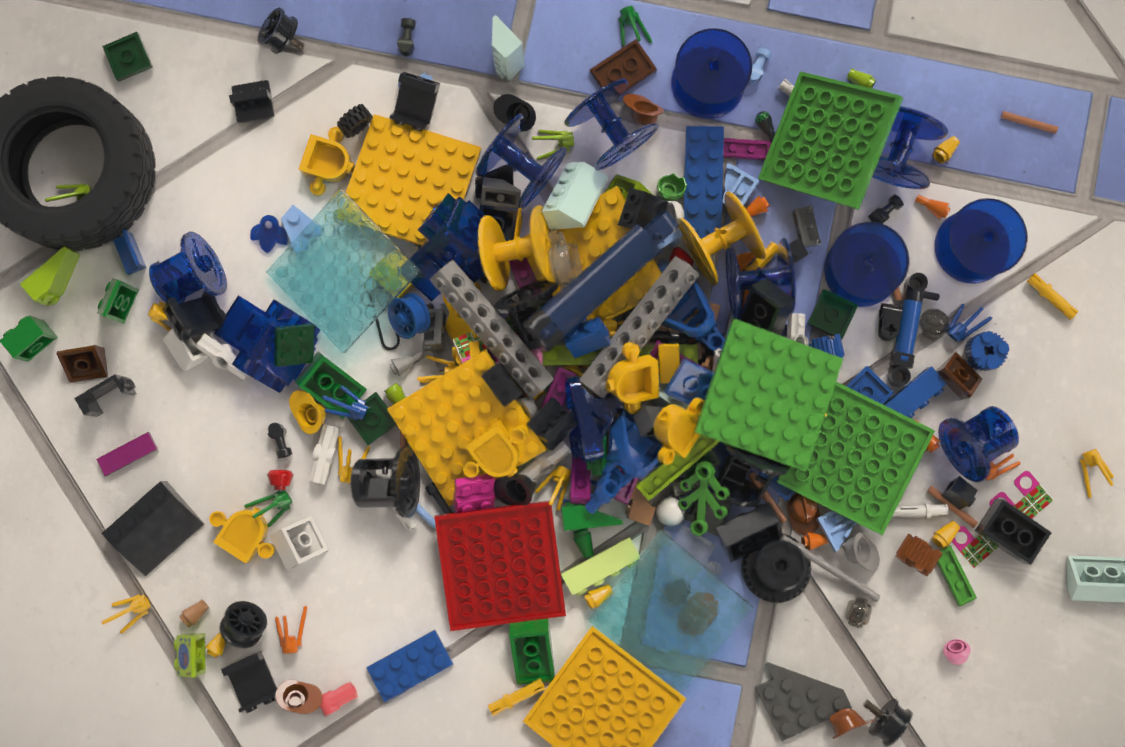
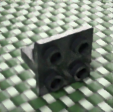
(252, 101)
(552, 423)

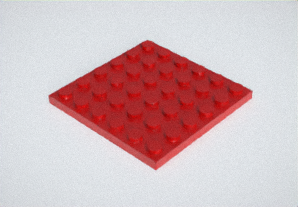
(500, 565)

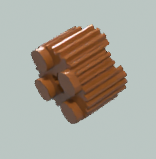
(918, 554)

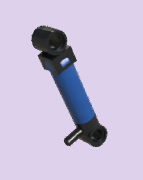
(903, 356)

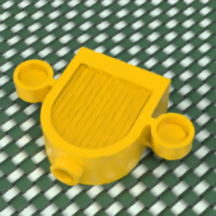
(326, 160)
(634, 378)
(675, 430)
(495, 451)
(242, 534)

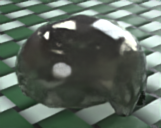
(933, 323)

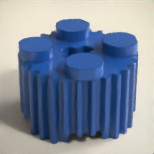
(829, 345)
(996, 349)

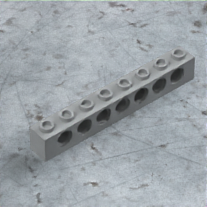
(641, 322)
(492, 329)

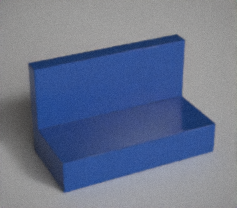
(129, 253)

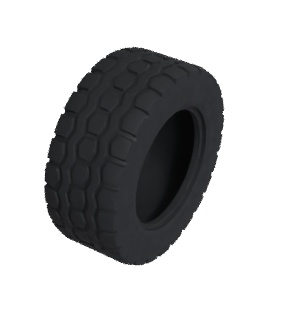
(126, 176)

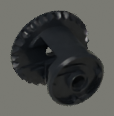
(518, 302)
(733, 474)
(399, 491)
(775, 583)

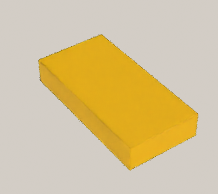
(669, 361)

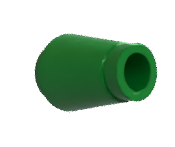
(584, 542)

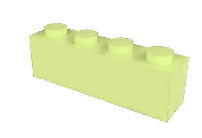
(600, 566)

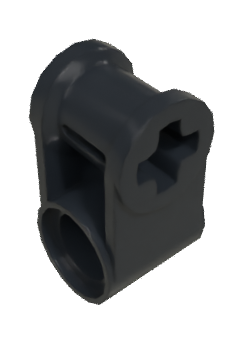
(889, 318)

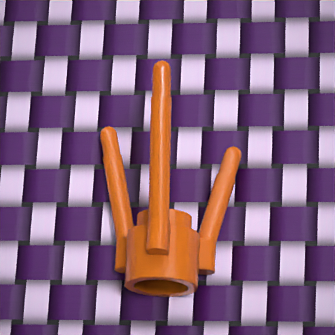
(994, 468)
(288, 642)

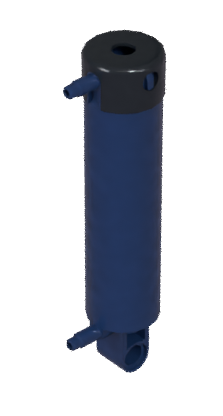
(598, 282)

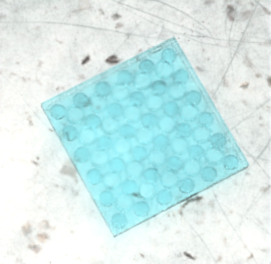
(343, 271)
(670, 612)

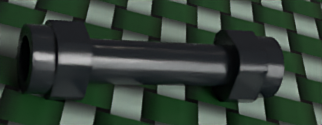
(433, 490)

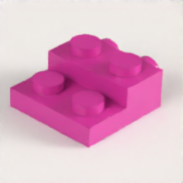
(474, 493)

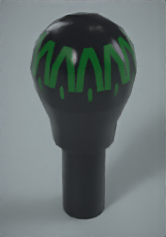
(764, 122)

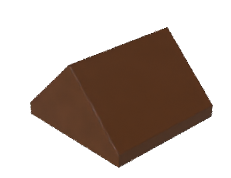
(83, 363)
(959, 376)

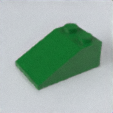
(117, 300)
(325, 379)
(578, 517)
(532, 651)

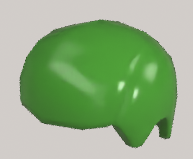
(671, 187)

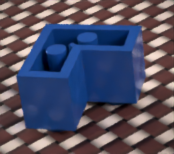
(587, 337)

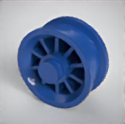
(409, 315)

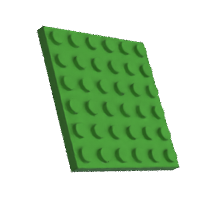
(830, 139)
(768, 395)
(861, 459)

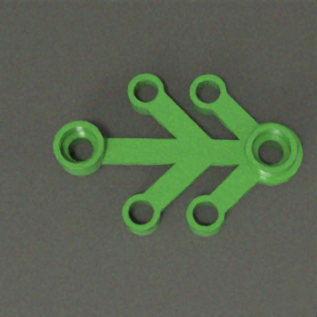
(704, 496)

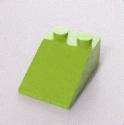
(51, 278)

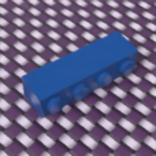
(917, 392)

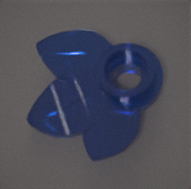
(269, 236)

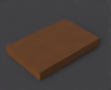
(627, 63)

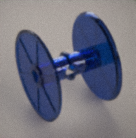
(711, 73)
(599, 107)
(908, 125)
(504, 148)
(981, 241)
(866, 263)
(781, 276)

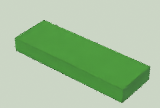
(955, 577)

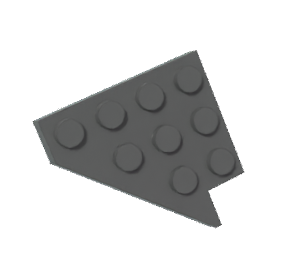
(798, 701)

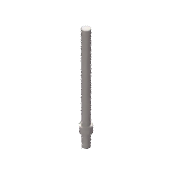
(833, 570)

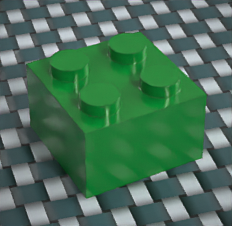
(28, 338)

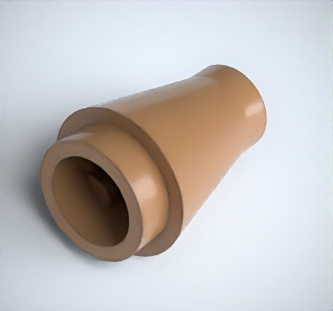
(192, 614)

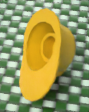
(306, 411)

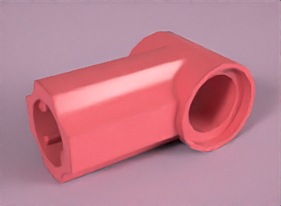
(334, 699)

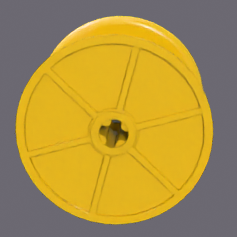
(740, 228)
(498, 252)

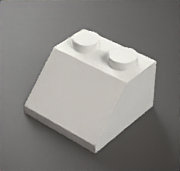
(185, 351)
(299, 542)

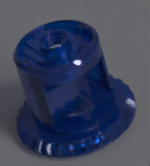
(189, 271)
(963, 443)

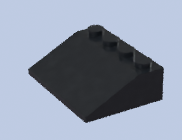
(153, 527)

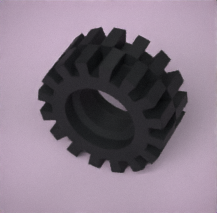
(354, 120)

